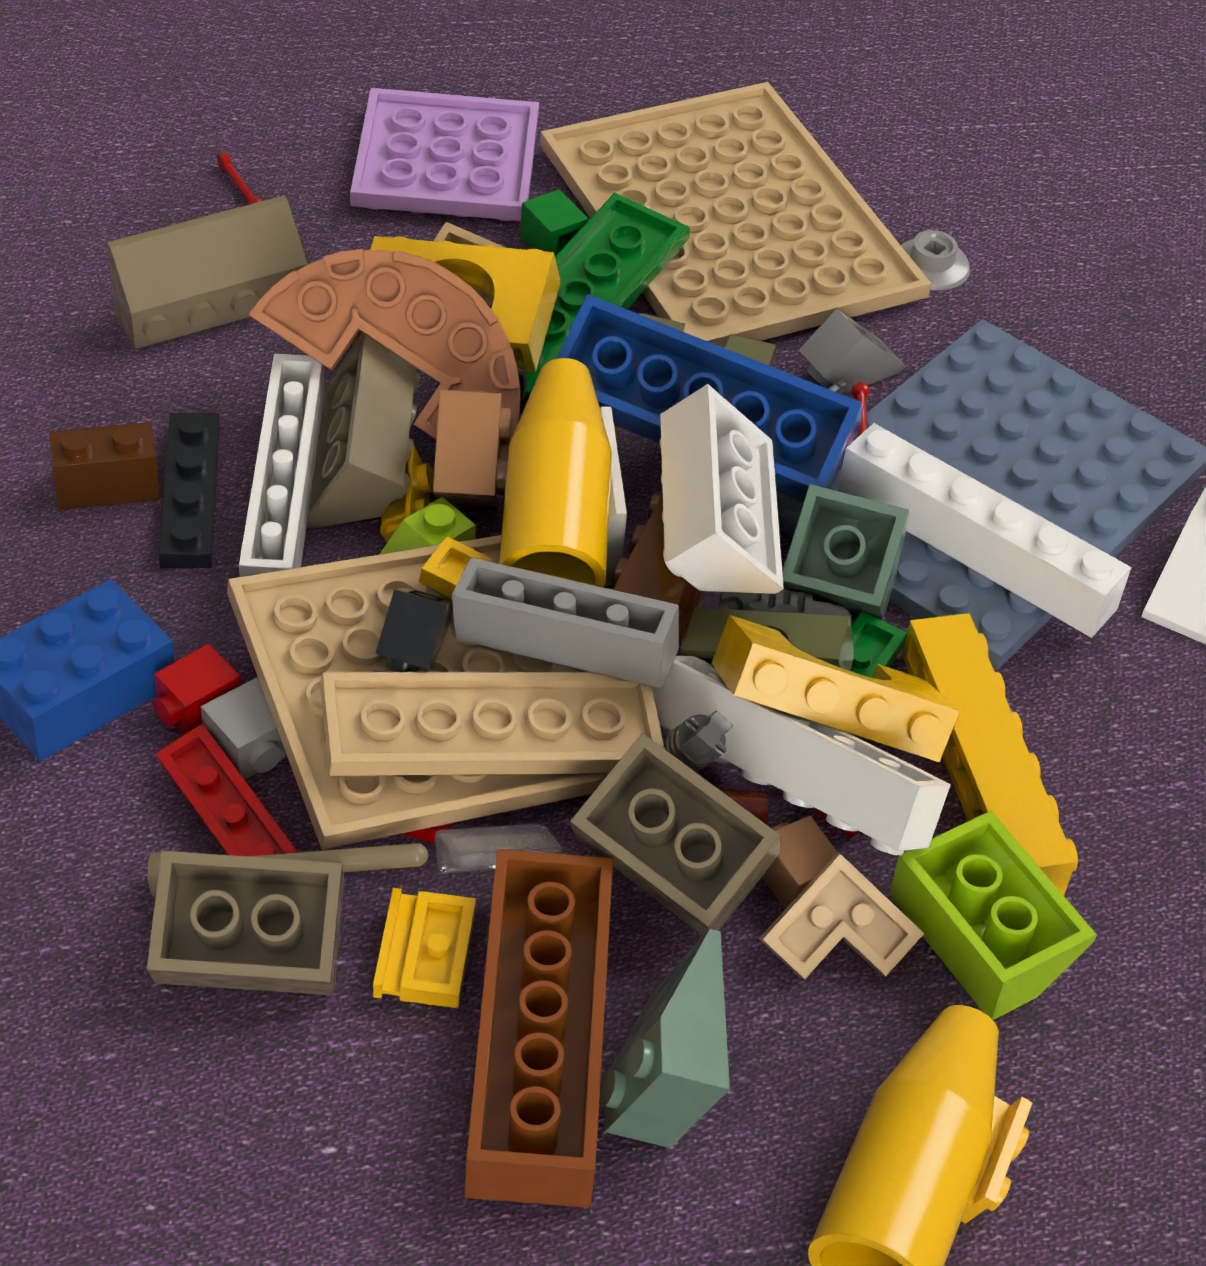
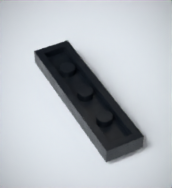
(190, 491)

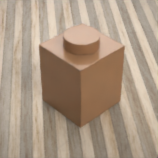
(801, 858)

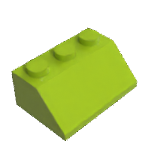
(990, 913)

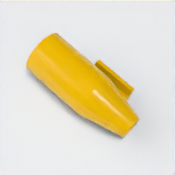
(559, 479)
(925, 1152)

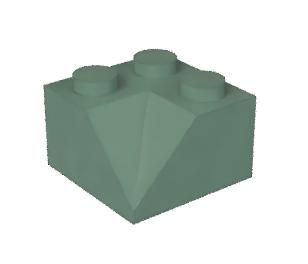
(846, 550)

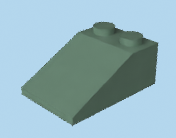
(674, 1055)

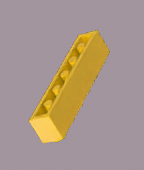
(986, 743)

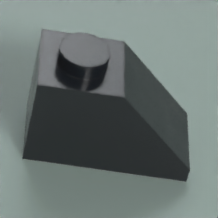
(414, 629)

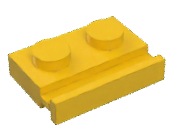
(425, 948)

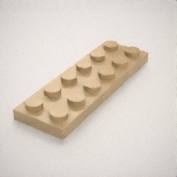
(482, 722)

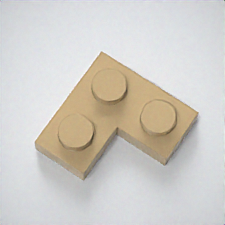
(837, 907)

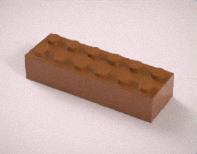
(541, 1031)

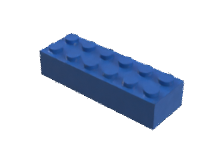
(650, 367)

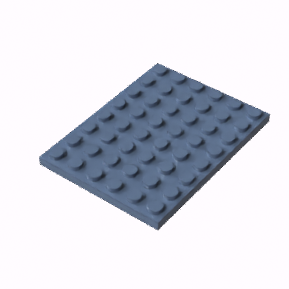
(1041, 442)

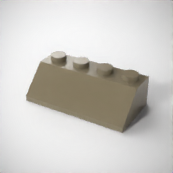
(201, 270)
(363, 436)

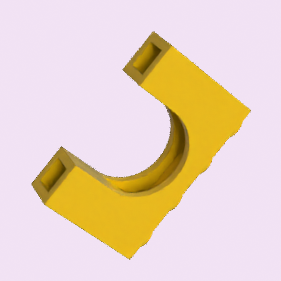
(517, 279)
(885, 708)

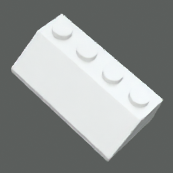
(719, 497)

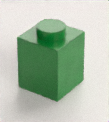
(550, 221)

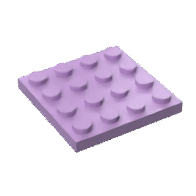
(445, 154)

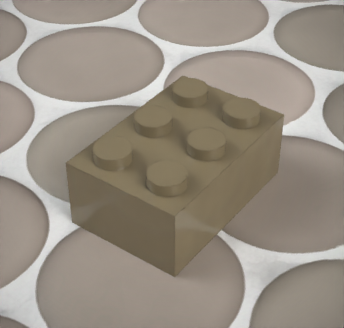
(676, 836)
(246, 923)

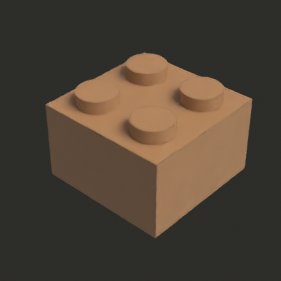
(469, 447)

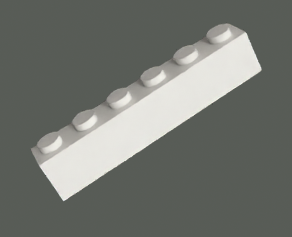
(284, 467)
(987, 530)
(810, 761)

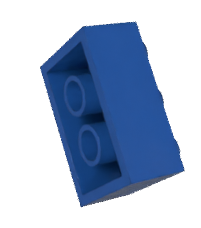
(79, 668)

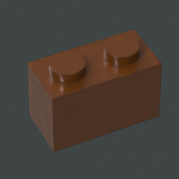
(104, 465)

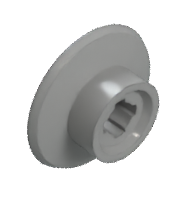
(938, 259)

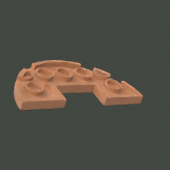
(406, 307)

